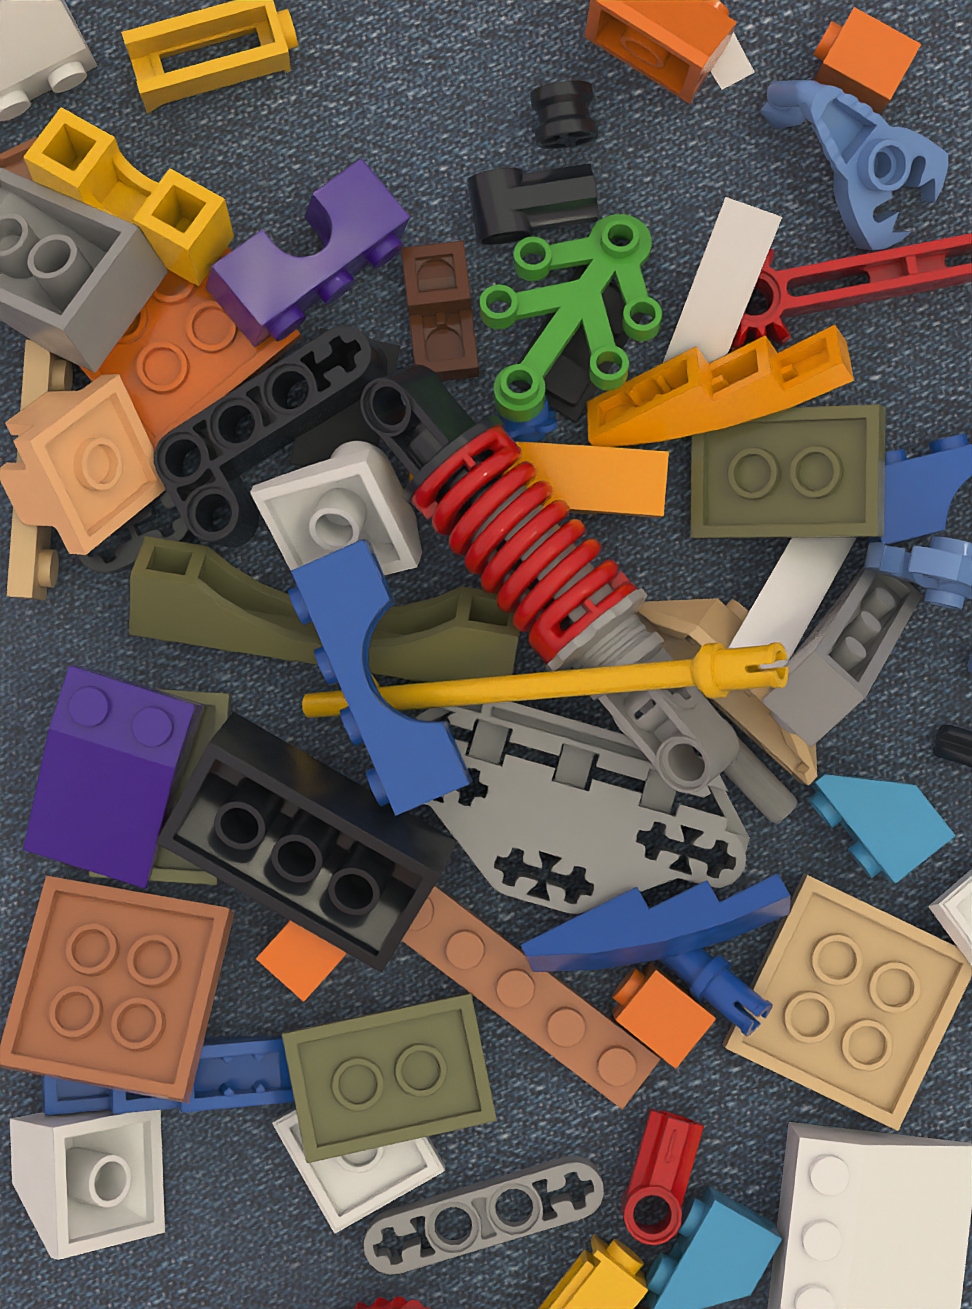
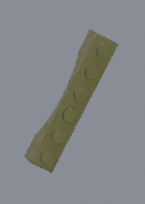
(202, 600)

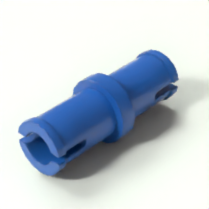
(714, 982)

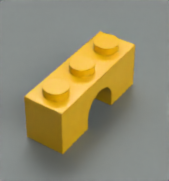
(177, 216)

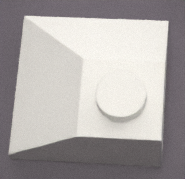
(89, 1177)

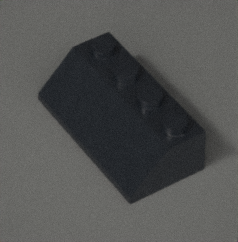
(306, 841)

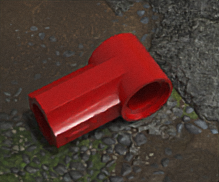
(663, 1171)

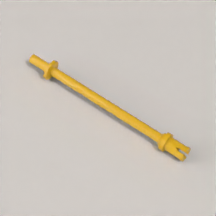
(711, 670)

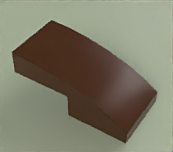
(440, 309)

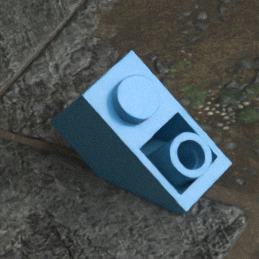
(885, 818)
(715, 1257)

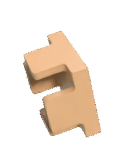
(82, 464)

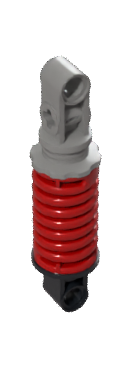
(569, 607)

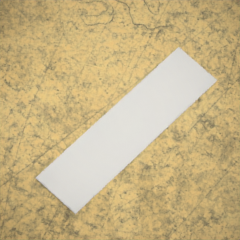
(724, 280)
(792, 594)

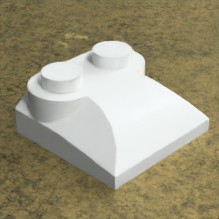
(339, 504)

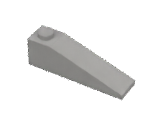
(842, 655)

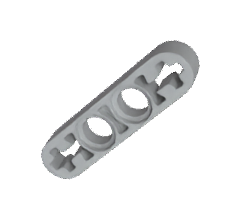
(487, 1225)

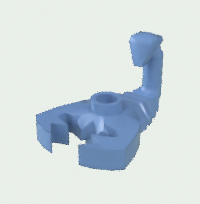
(864, 154)
(940, 569)

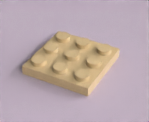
(853, 1002)

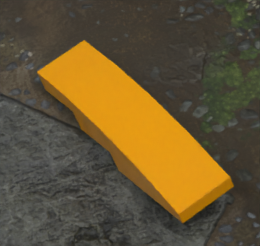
(699, 397)
(600, 477)

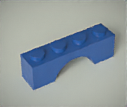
(922, 488)
(345, 601)

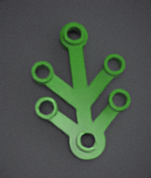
(574, 305)

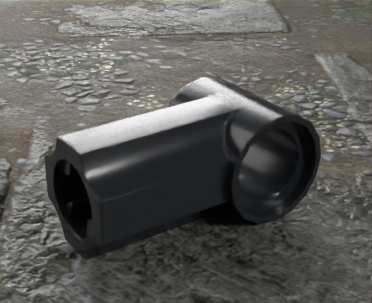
(515, 203)

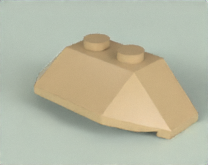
(690, 625)

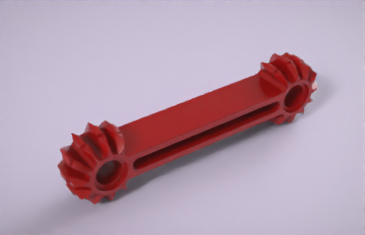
(889, 274)

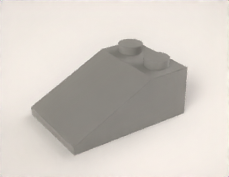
(70, 271)

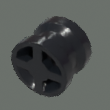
(564, 114)

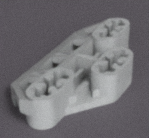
(576, 824)

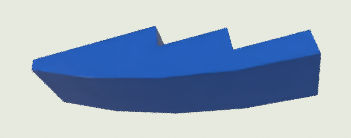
(631, 933)
(228, 1075)

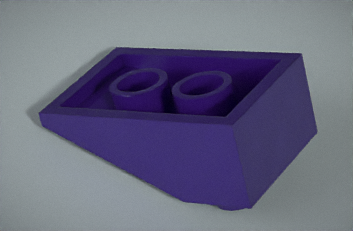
(110, 774)

